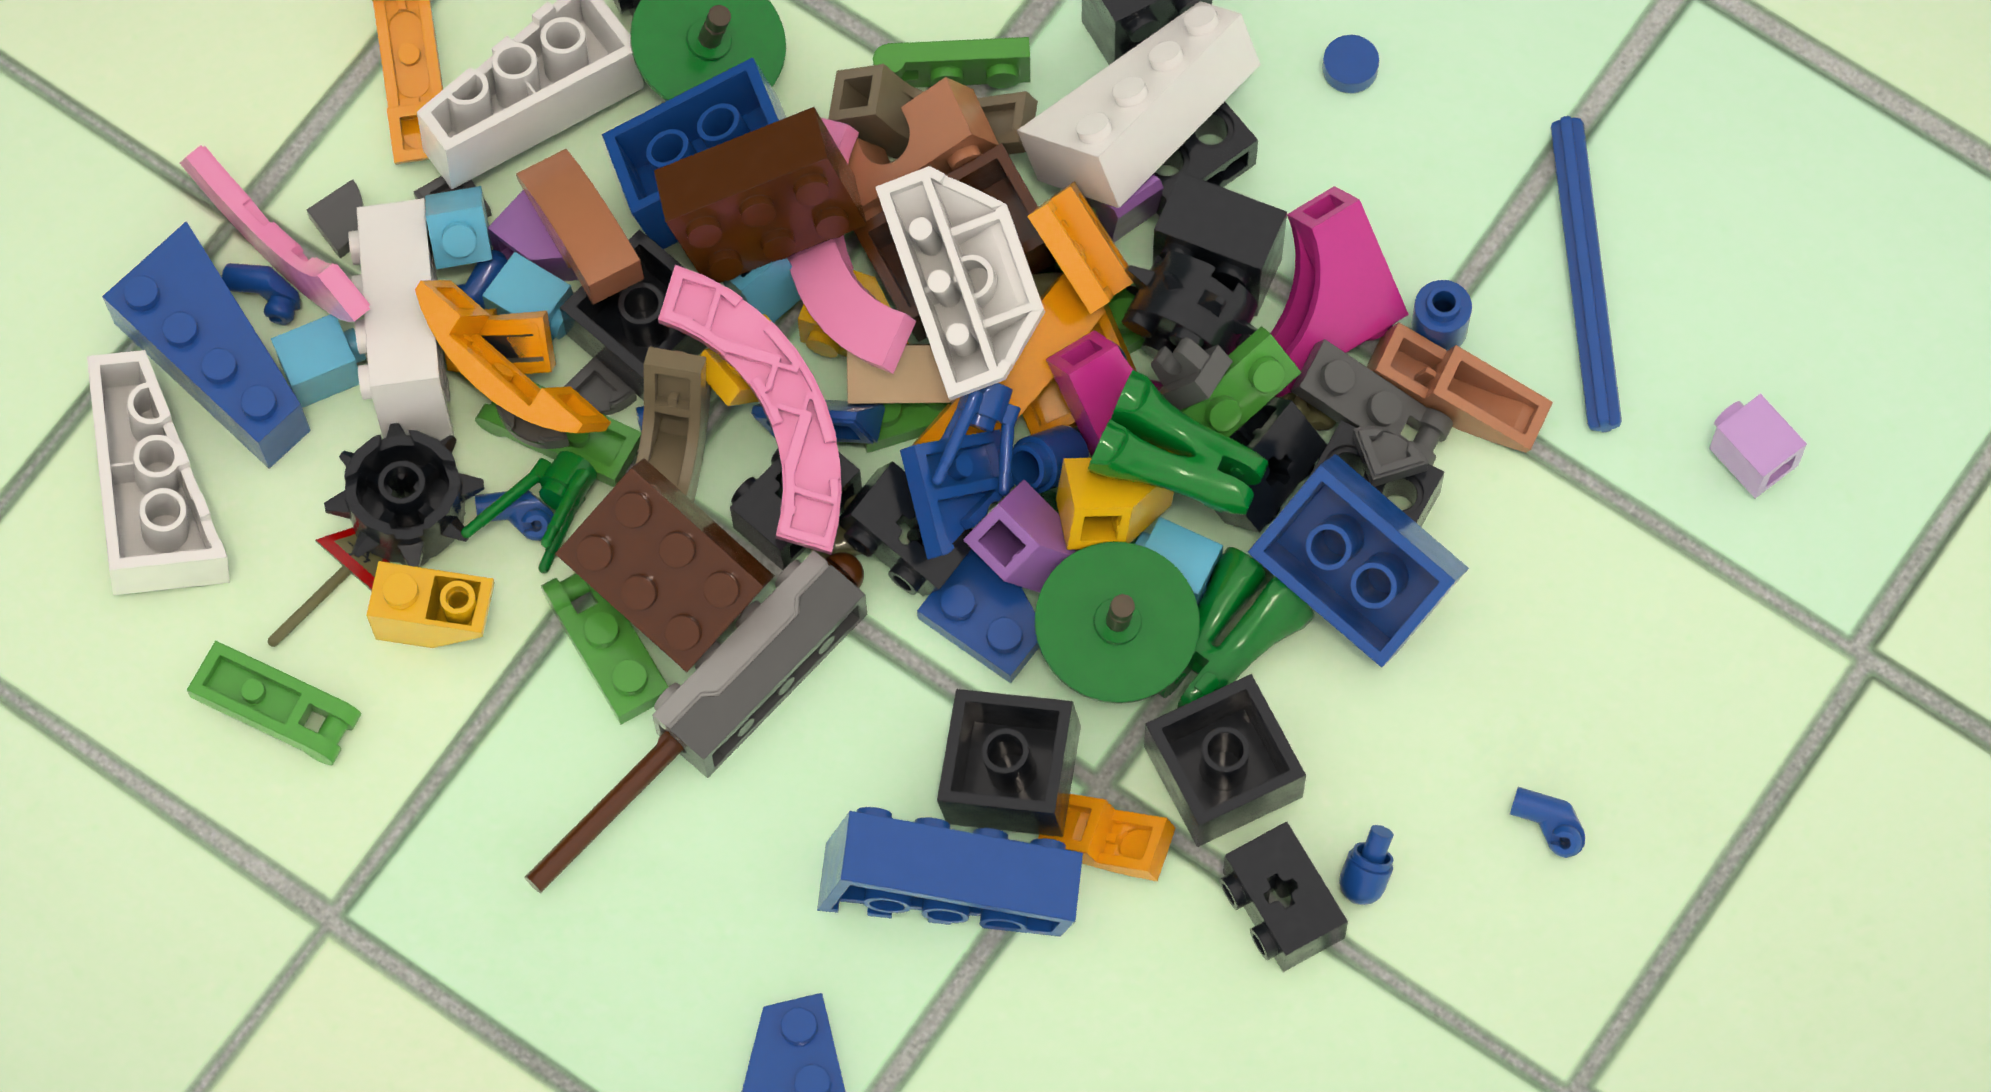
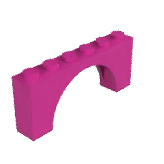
(1337, 295)

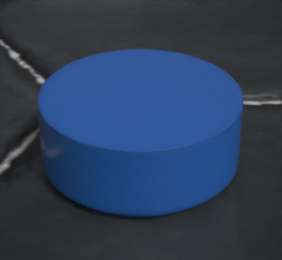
(1350, 63)

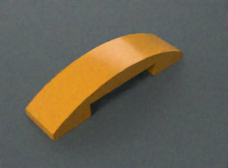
(409, 70)
(1062, 324)
(456, 326)

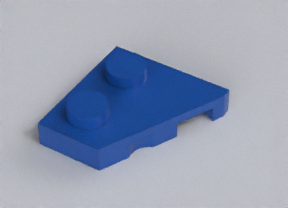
(963, 496)
(983, 617)
(794, 1049)

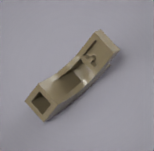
(872, 103)
(675, 416)

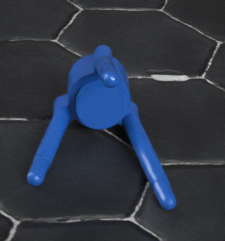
(982, 411)

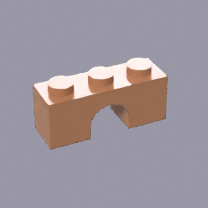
(944, 134)

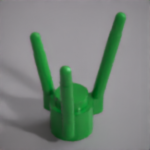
(563, 489)

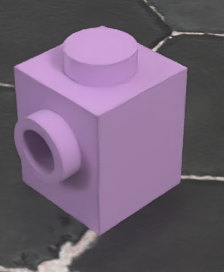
(1756, 444)

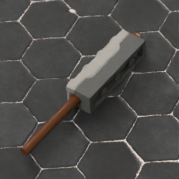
(734, 686)

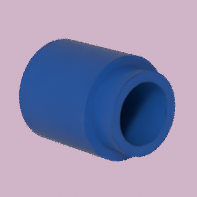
(1442, 313)
(1041, 456)

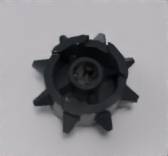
(1184, 301)
(431, 493)

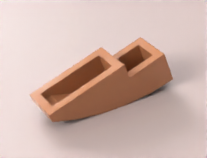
(581, 226)
(1462, 387)

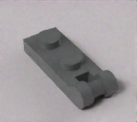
(1362, 398)

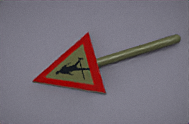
(340, 548)

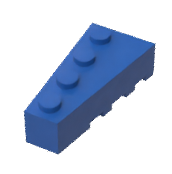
(202, 339)
(949, 874)

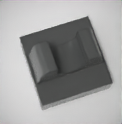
(1189, 372)

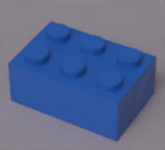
(681, 127)
(1358, 560)

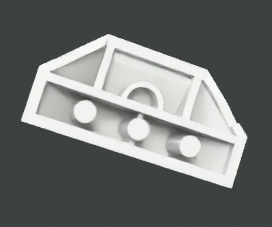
(963, 276)

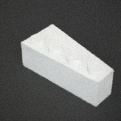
(531, 88)
(1141, 106)
(403, 356)
(150, 499)

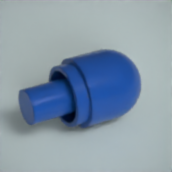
(1368, 867)

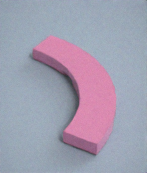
(316, 279)
(837, 297)
(784, 390)

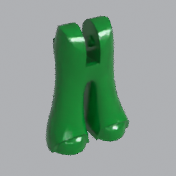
(1167, 449)
(1269, 620)

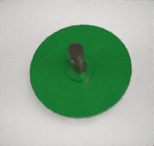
(695, 40)
(1117, 622)

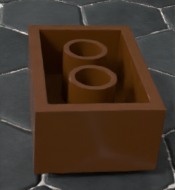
(989, 173)
(760, 197)
(664, 564)

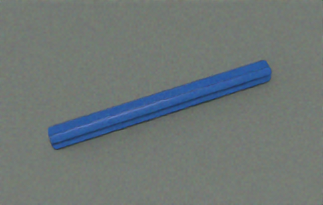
(1586, 275)

